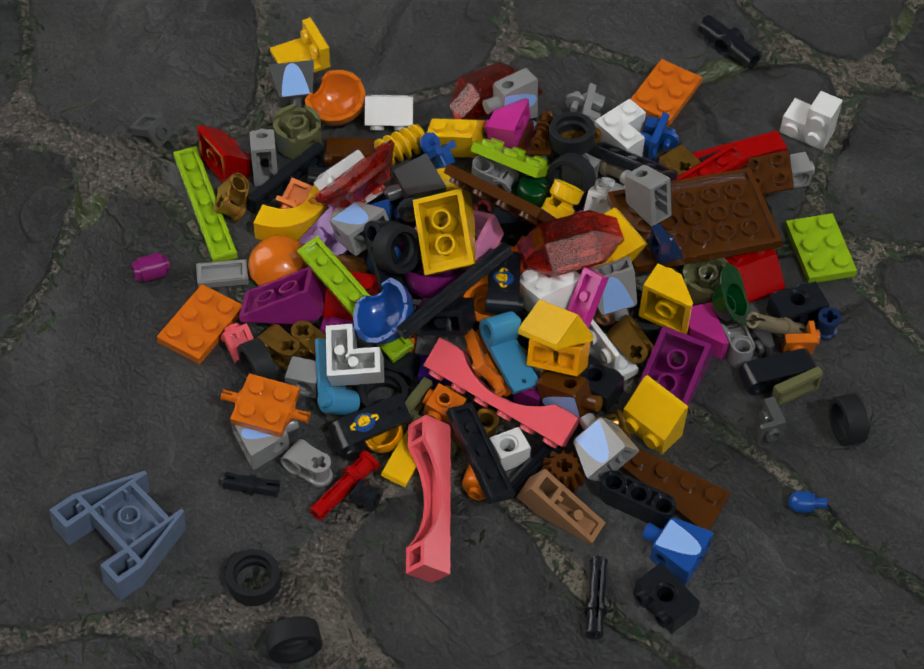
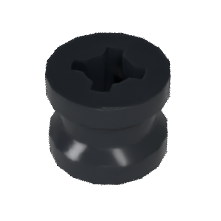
(367, 495)

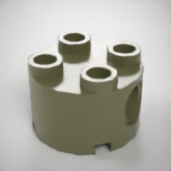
(296, 130)
(703, 279)

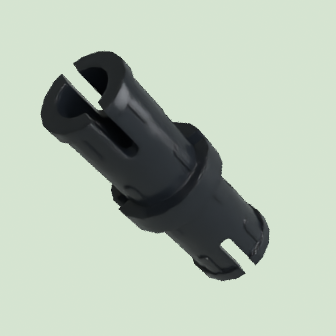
(251, 484)

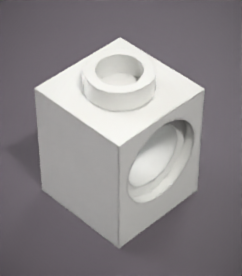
(514, 441)

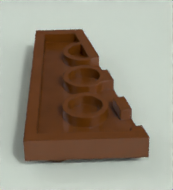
(696, 499)

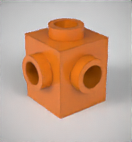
(440, 400)

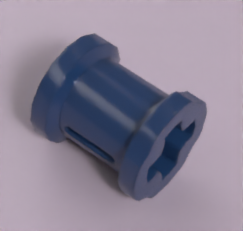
(828, 320)

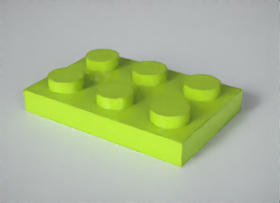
(513, 158)
(820, 248)

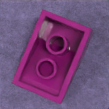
(285, 299)
(678, 363)

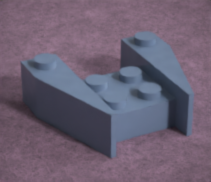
(127, 522)

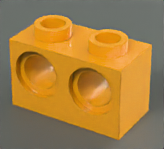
(567, 360)

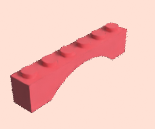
(455, 365)
(431, 449)

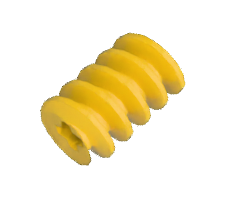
(404, 141)

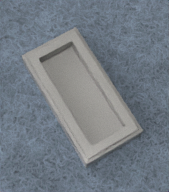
(222, 273)

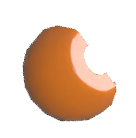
(338, 98)
(275, 258)

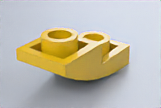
(401, 464)

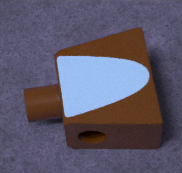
(568, 392)

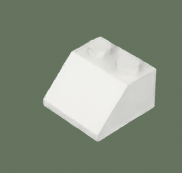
(389, 111)

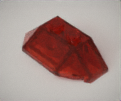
(476, 87)
(359, 180)
(570, 243)

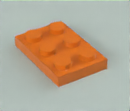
(666, 90)
(199, 324)

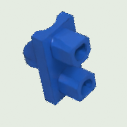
(660, 136)
(439, 155)

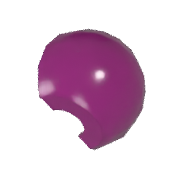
(430, 285)

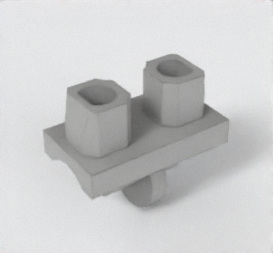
(586, 101)

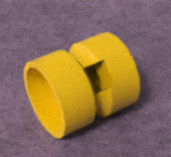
(562, 199)

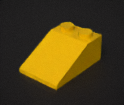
(445, 231)

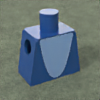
(678, 546)

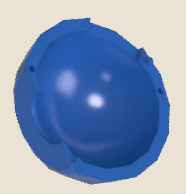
(379, 315)

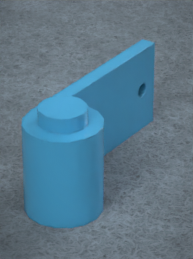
(500, 337)
(330, 398)

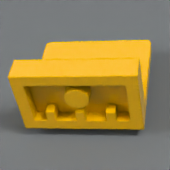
(307, 47)

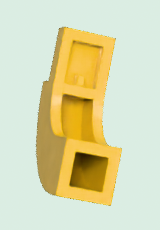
(290, 221)

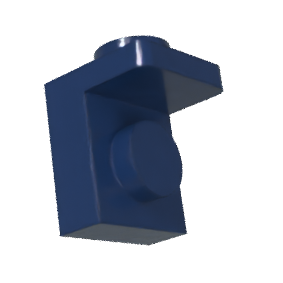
(663, 245)

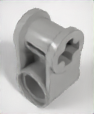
(494, 172)
(740, 344)
(308, 463)

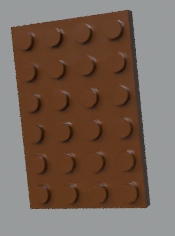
(498, 197)
(709, 219)

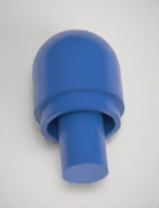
(806, 502)

